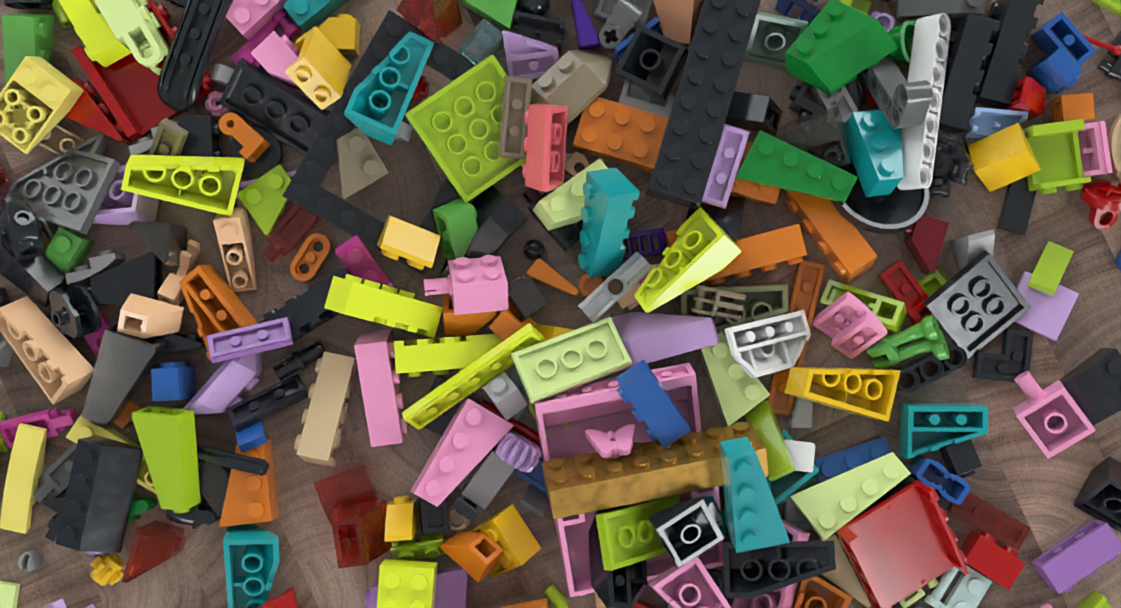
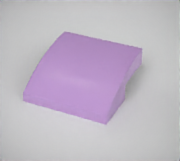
(1046, 311)

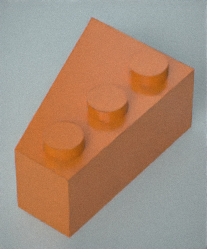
(213, 303)

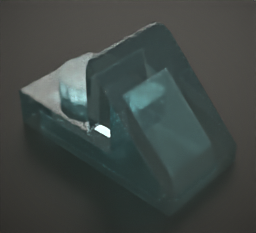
(482, 42)

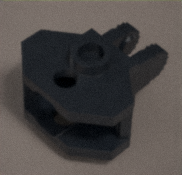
(74, 311)

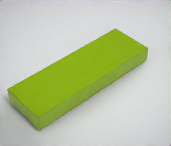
(767, 428)

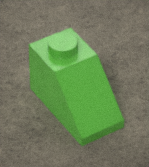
(456, 227)
(68, 250)

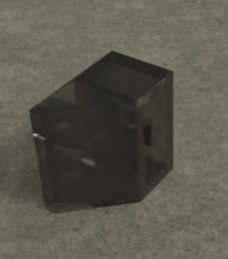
(821, 136)

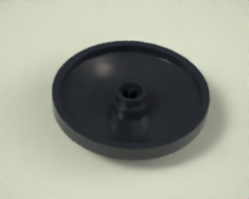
(882, 213)

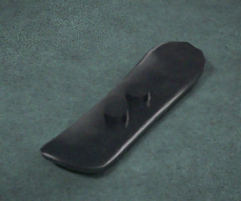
(190, 52)

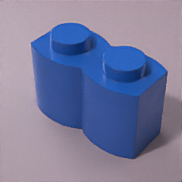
(1055, 71)
(936, 476)

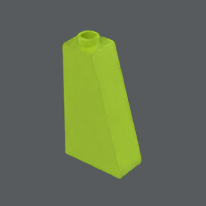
(170, 454)

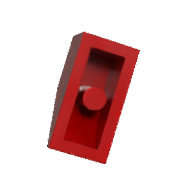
(1028, 97)

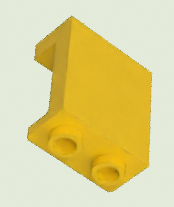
(319, 68)

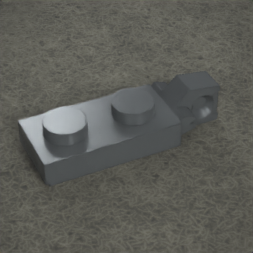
(56, 477)

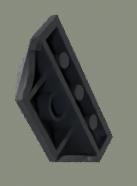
(620, 586)

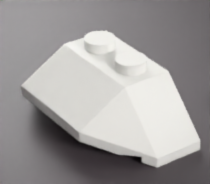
(769, 343)

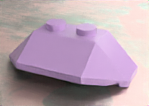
(227, 385)

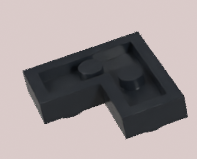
(1012, 361)

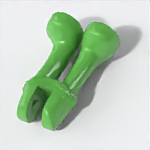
(887, 354)

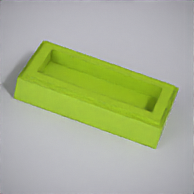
(1050, 268)

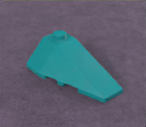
(384, 96)
(250, 564)

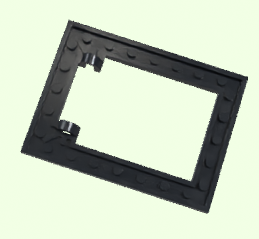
(306, 182)

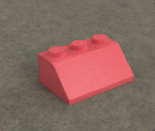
(545, 146)

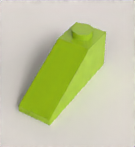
(887, 310)

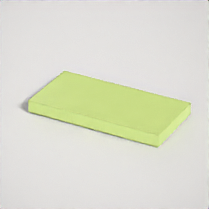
(571, 360)

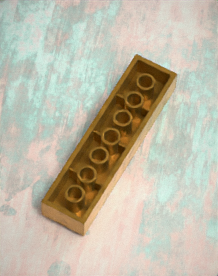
(648, 473)

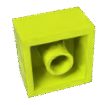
(407, 584)

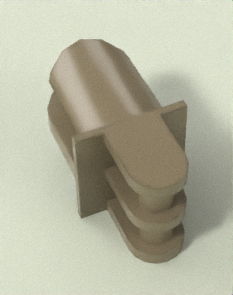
(715, 302)

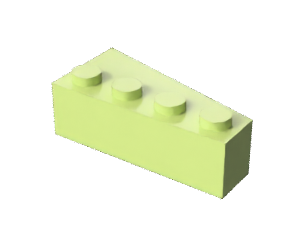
(844, 497)

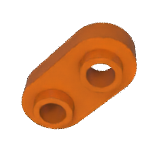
(309, 256)

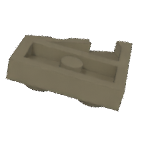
(358, 162)

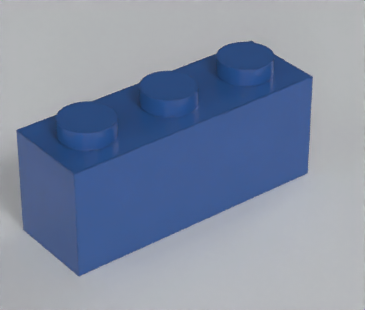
(652, 404)

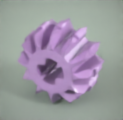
(518, 451)

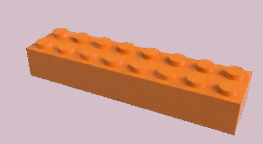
(634, 139)

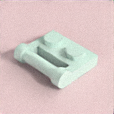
(965, 593)

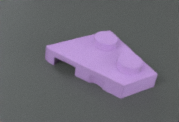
(528, 56)

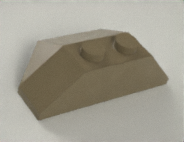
(573, 81)

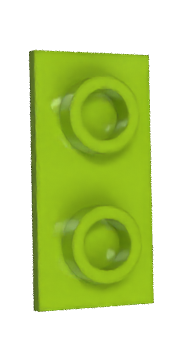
(426, 548)

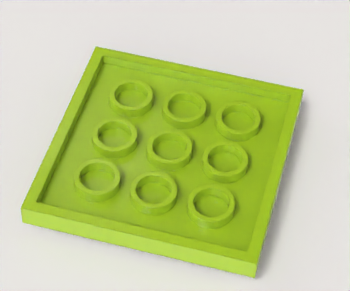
(463, 129)

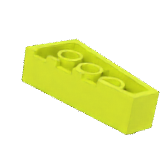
(186, 180)
(382, 305)
(441, 353)

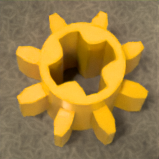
(107, 569)

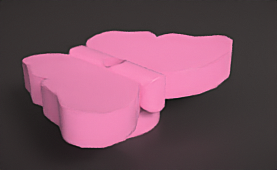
(611, 443)

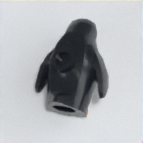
(22, 227)

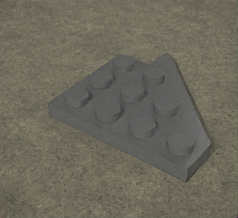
(70, 186)

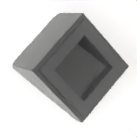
(535, 500)

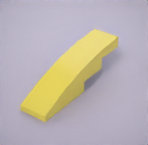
(22, 478)

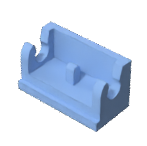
(988, 121)

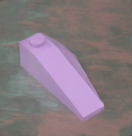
(124, 207)
(663, 335)

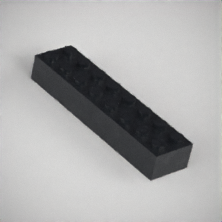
(702, 101)

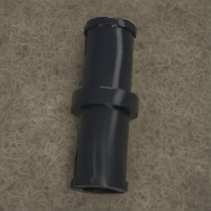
(299, 360)

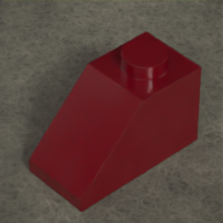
(926, 242)

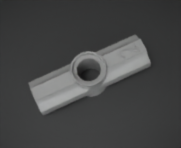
(628, 274)

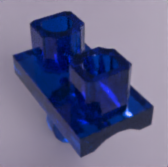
(807, 14)

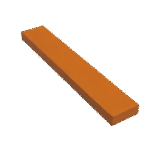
(802, 297)

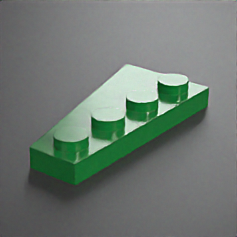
(787, 167)

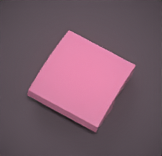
(850, 325)

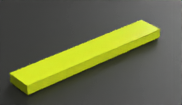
(470, 378)

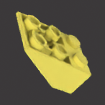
(35, 102)

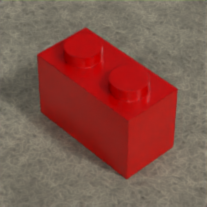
(991, 560)

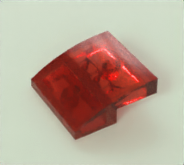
(345, 488)

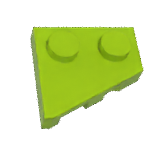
(265, 197)

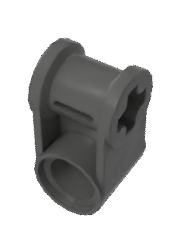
(620, 19)

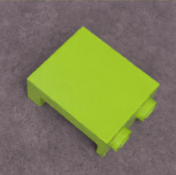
(1058, 156)

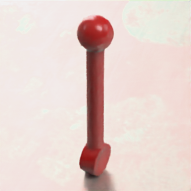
(1116, 50)

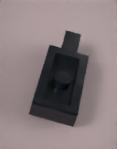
(564, 236)

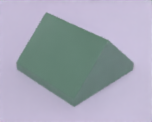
(772, 38)

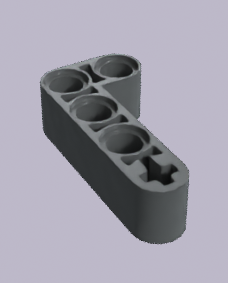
(900, 101)

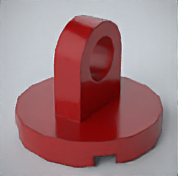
(1102, 198)

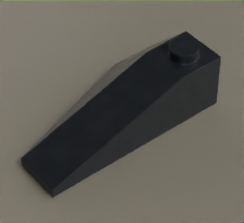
(496, 224)

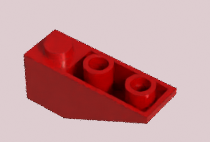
(95, 114)

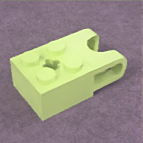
(136, 29)

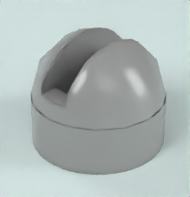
(34, 561)

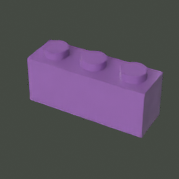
(1078, 556)

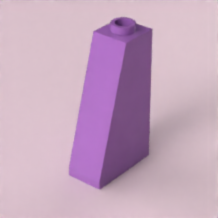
(450, 589)

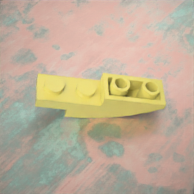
(84, 428)

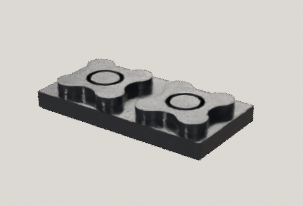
(273, 106)

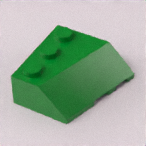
(838, 47)

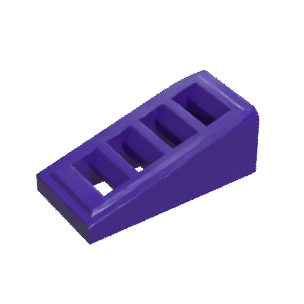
(585, 31)
(639, 234)

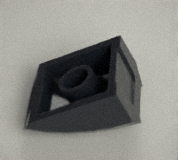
(689, 528)

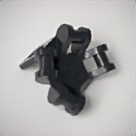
(945, 161)

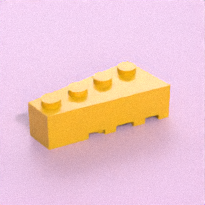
(852, 390)

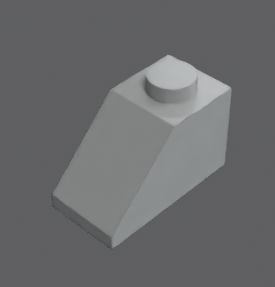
(969, 247)
(504, 395)

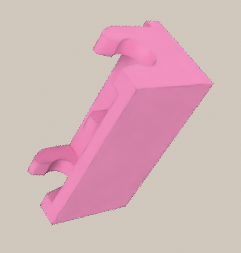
(1094, 150)

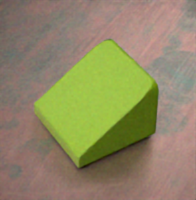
(933, 281)

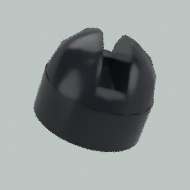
(531, 255)

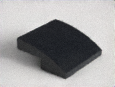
(728, 218)

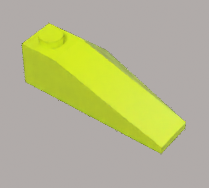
(695, 256)

